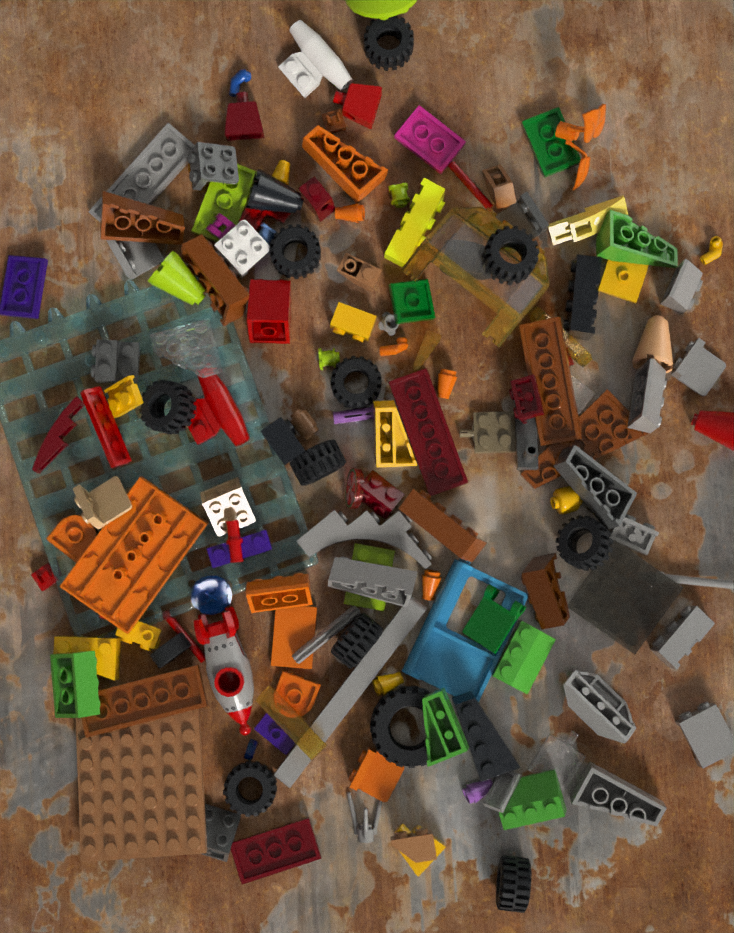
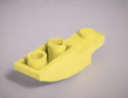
(585, 223)

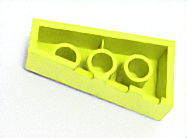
(416, 222)

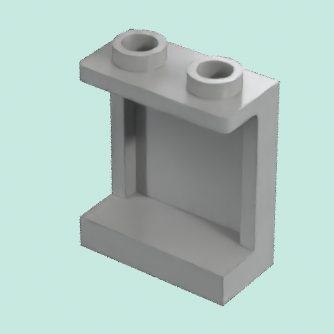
(706, 734)

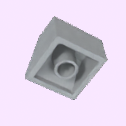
(682, 287)

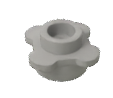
(387, 317)

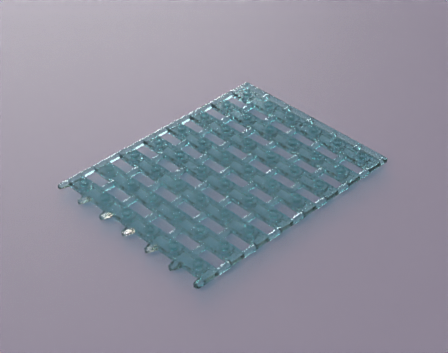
(151, 468)

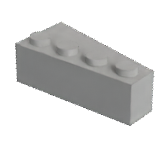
(373, 580)
(611, 794)

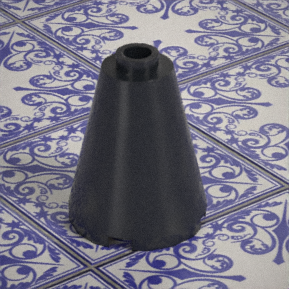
(272, 194)

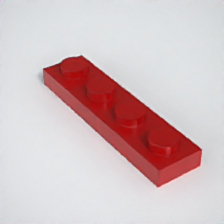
(105, 426)

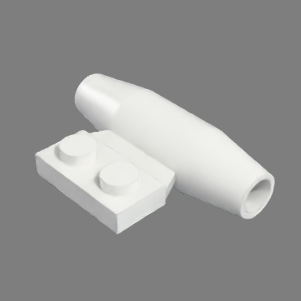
(313, 62)

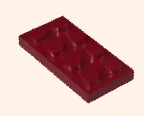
(275, 850)

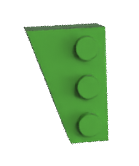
(442, 728)

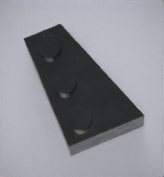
(282, 439)

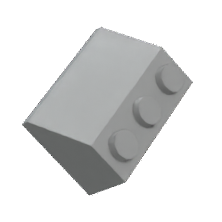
(647, 397)

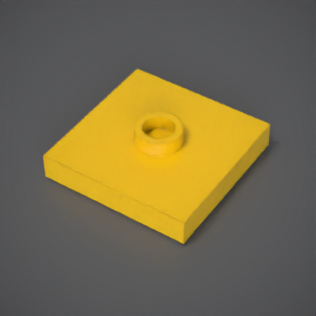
(623, 280)

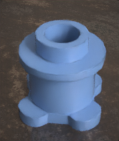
(267, 233)

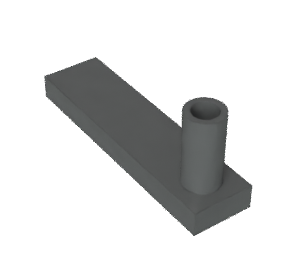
(526, 444)

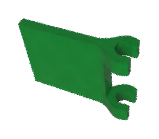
(492, 621)

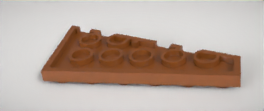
(602, 431)

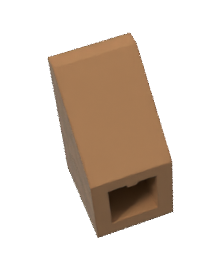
(360, 272)
(417, 845)

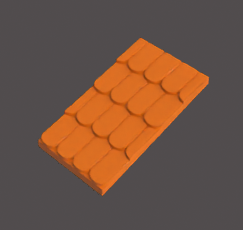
(134, 556)

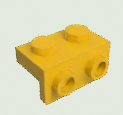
(142, 634)

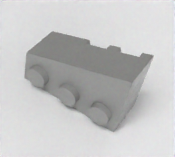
(682, 636)

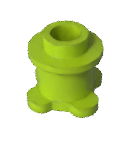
(399, 195)
(328, 358)

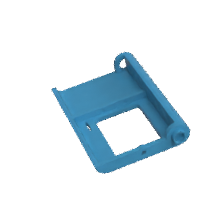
(447, 657)

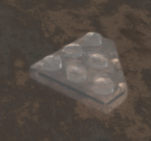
(190, 347)
(479, 504)

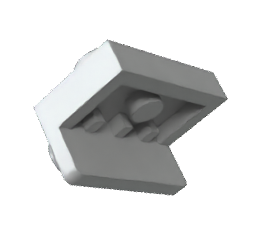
(635, 535)

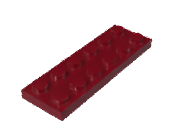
(428, 432)

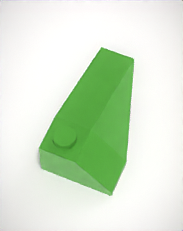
(628, 243)

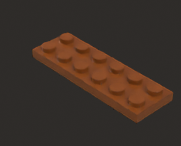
(548, 361)
(147, 701)

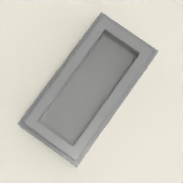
(502, 791)

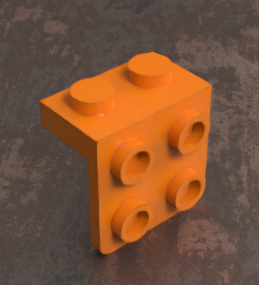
(375, 775)

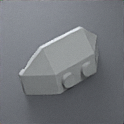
(599, 706)

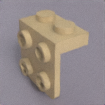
(102, 503)

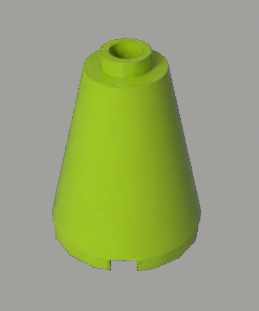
(178, 280)

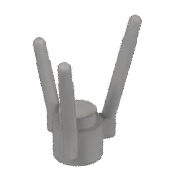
(365, 831)

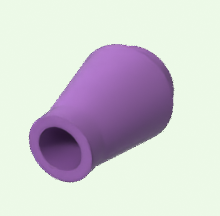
(475, 791)

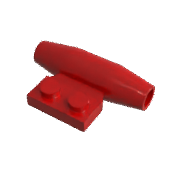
(216, 412)

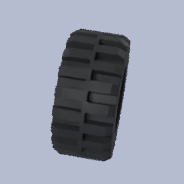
(380, 727)

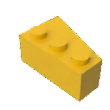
(390, 438)
(106, 651)

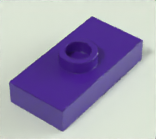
(274, 734)

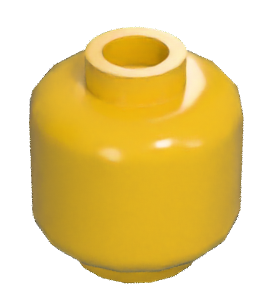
(565, 500)

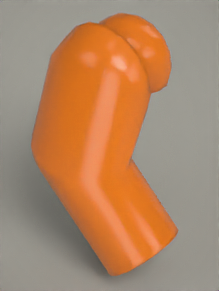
(394, 349)

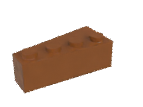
(139, 222)
(217, 279)
(443, 526)

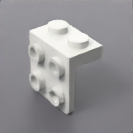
(242, 248)

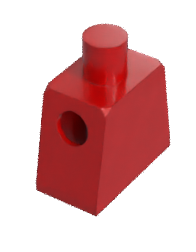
(360, 103)

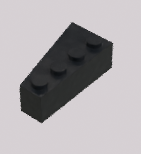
(582, 297)
(485, 744)

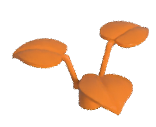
(593, 126)

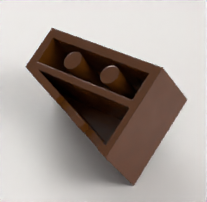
(544, 591)

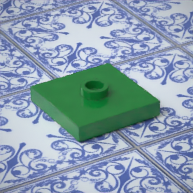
(411, 301)

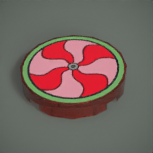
(353, 490)

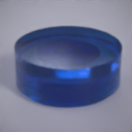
(251, 748)

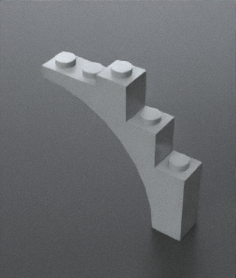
(366, 527)

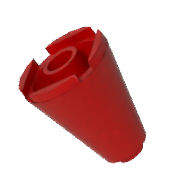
(716, 426)

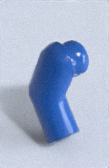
(237, 79)

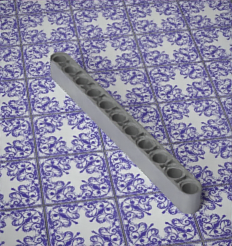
(353, 687)

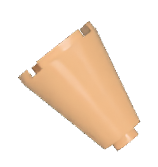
(655, 344)

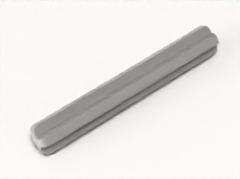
(326, 634)

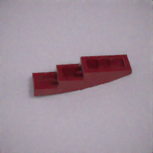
(54, 441)

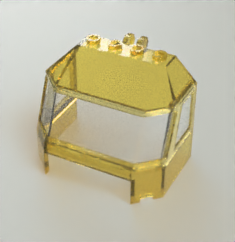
(457, 250)

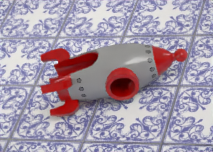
(227, 666)

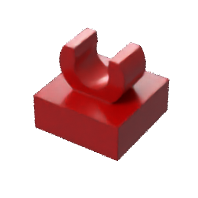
(44, 577)

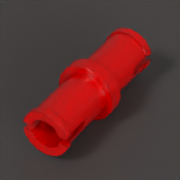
(234, 541)

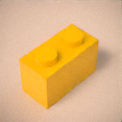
(353, 322)

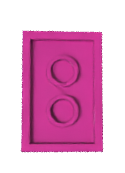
(429, 139)

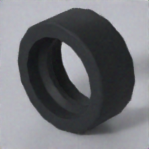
(170, 650)

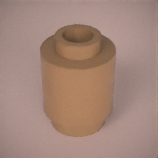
(304, 423)

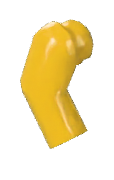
(714, 252)

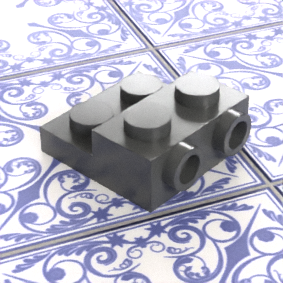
(115, 361)

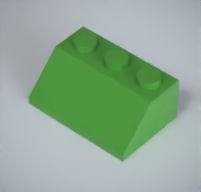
(523, 657)
(75, 684)
(534, 801)

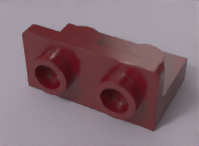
(526, 397)

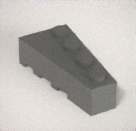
(596, 486)

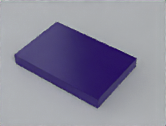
(23, 286)

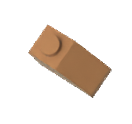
(499, 186)

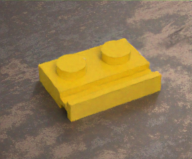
(123, 396)

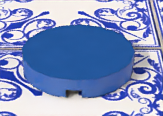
(210, 588)

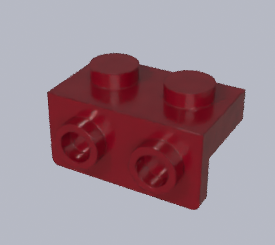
(380, 494)

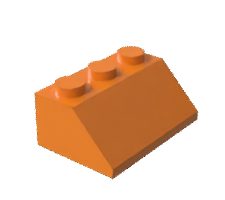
(279, 593)

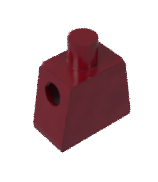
(243, 120)
(316, 197)

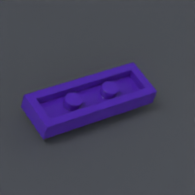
(251, 546)

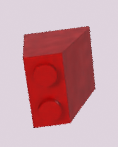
(269, 311)

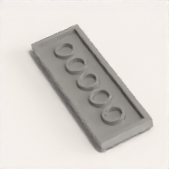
(151, 169)

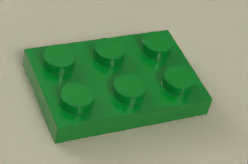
(549, 150)

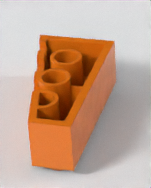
(346, 166)

